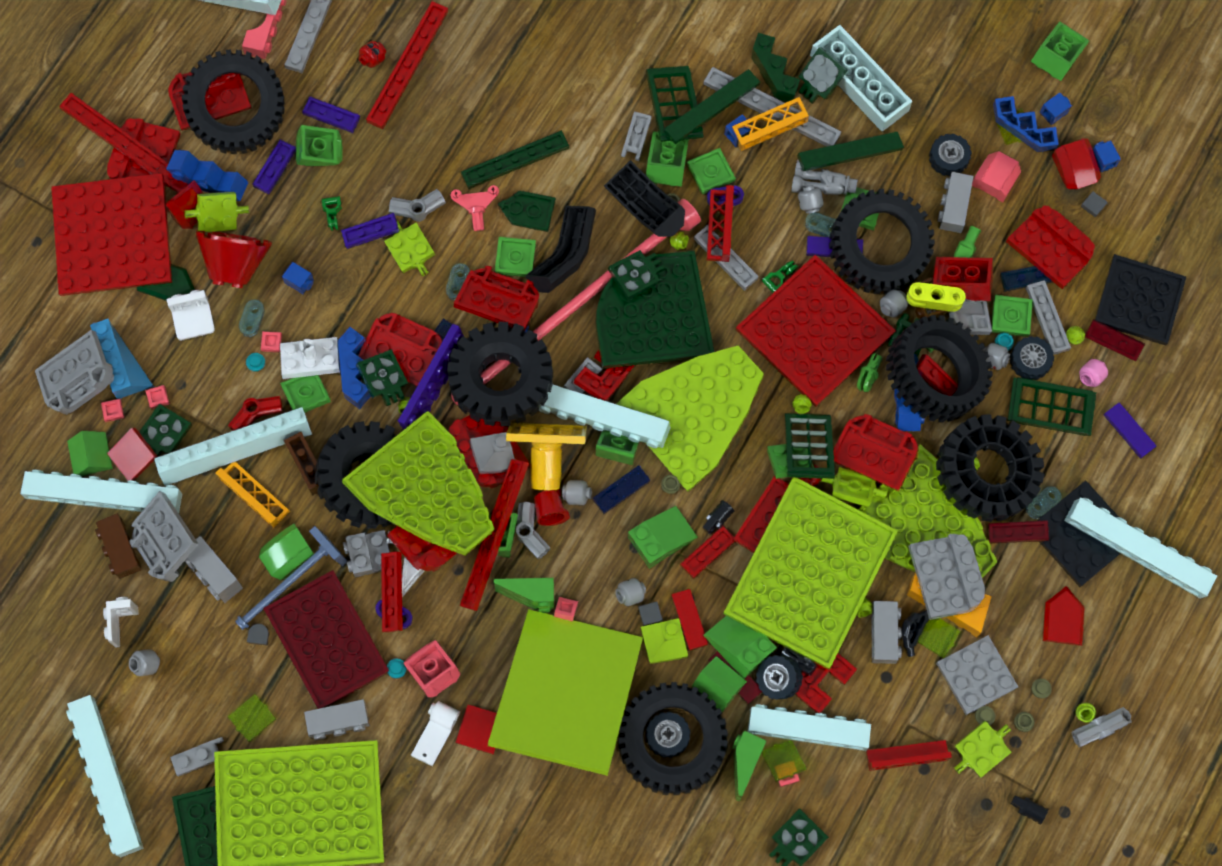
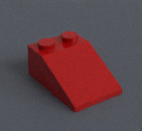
(969, 274)

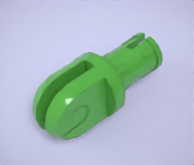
(966, 247)
(869, 373)

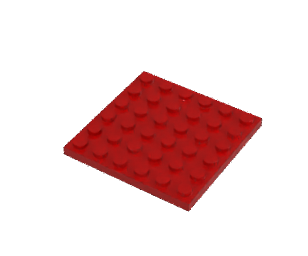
(111, 234)
(815, 330)

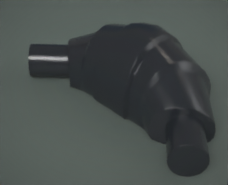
(912, 630)

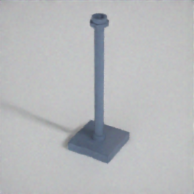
(324, 549)

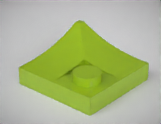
(664, 641)

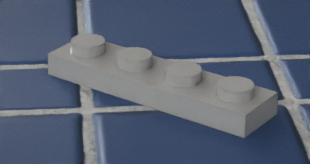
(735, 268)
(1048, 317)

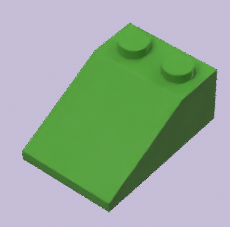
(1059, 51)
(666, 161)
(661, 536)
(531, 592)
(740, 645)
(746, 754)

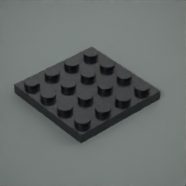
(1140, 299)
(1070, 547)

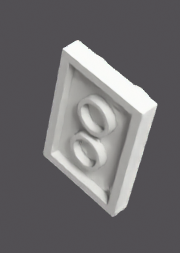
(309, 357)

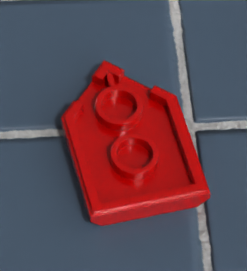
(1064, 619)

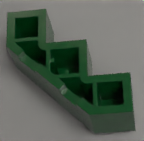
(773, 68)

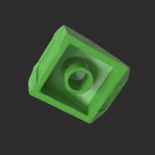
(318, 146)
(285, 553)

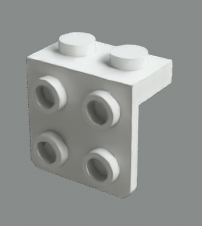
(191, 314)
(112, 612)

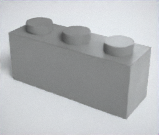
(955, 202)
(885, 632)
(337, 719)

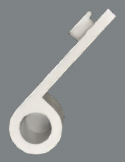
(436, 732)

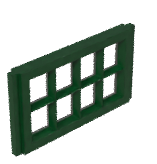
(671, 72)
(1087, 412)
(809, 472)

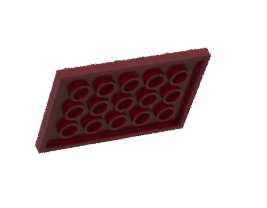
(326, 640)

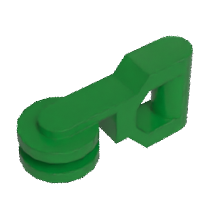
(332, 212)
(789, 268)

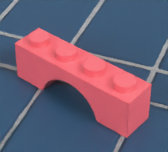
(259, 39)

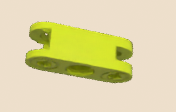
(921, 296)

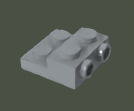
(365, 552)

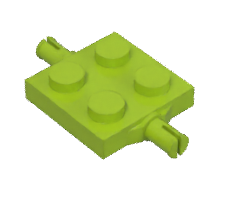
(216, 211)
(410, 248)
(854, 487)
(982, 749)

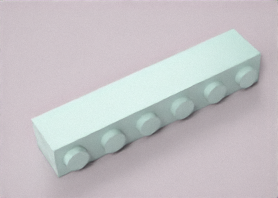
(809, 728)

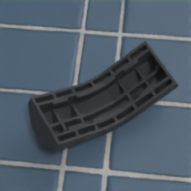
(646, 201)
(570, 251)

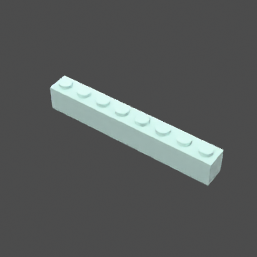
(606, 416)
(231, 446)
(94, 491)
(1140, 547)
(105, 776)

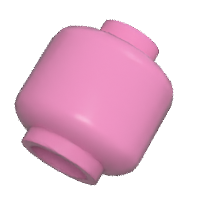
(1093, 373)

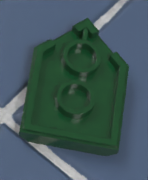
(529, 210)
(180, 284)

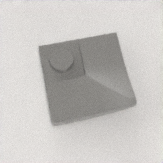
(975, 316)
(492, 453)

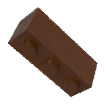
(304, 459)
(117, 546)

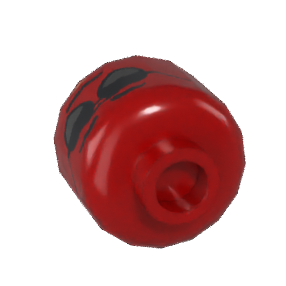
(372, 54)

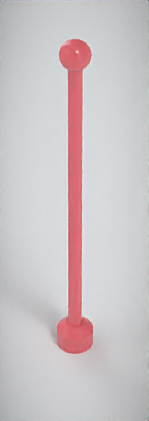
(690, 221)

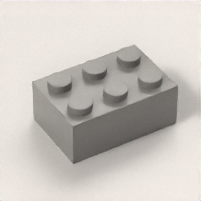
(213, 572)

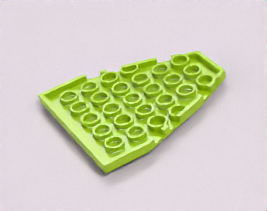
(705, 409)
(424, 487)
(925, 514)

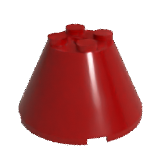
(231, 256)

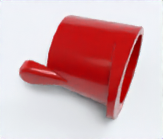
(550, 508)

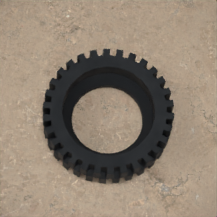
(233, 137)
(861, 269)
(959, 348)
(662, 777)

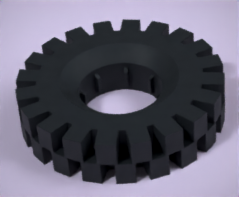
(495, 345)
(334, 465)
(973, 492)

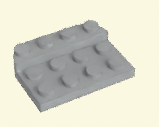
(75, 374)
(162, 538)
(948, 575)

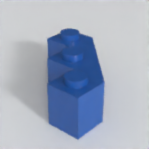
(1024, 126)
(207, 174)
(349, 349)
(904, 418)

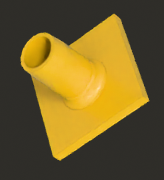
(546, 449)

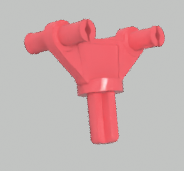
(475, 204)

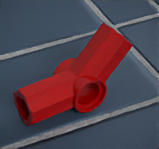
(265, 407)

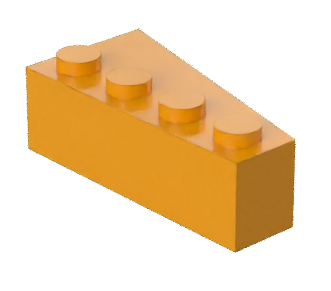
(970, 621)

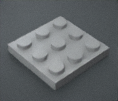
(977, 675)

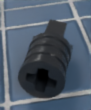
(718, 517)
(806, 665)
(1029, 808)

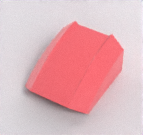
(997, 175)
(432, 669)

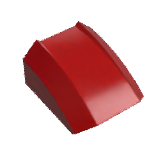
(1077, 164)
(184, 200)

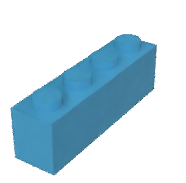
(127, 373)

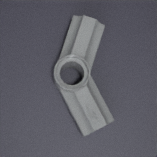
(406, 207)
(533, 541)
(1101, 727)

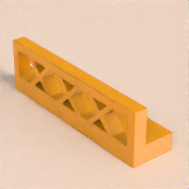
(774, 129)
(247, 496)

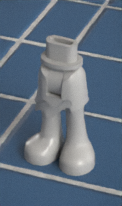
(830, 181)

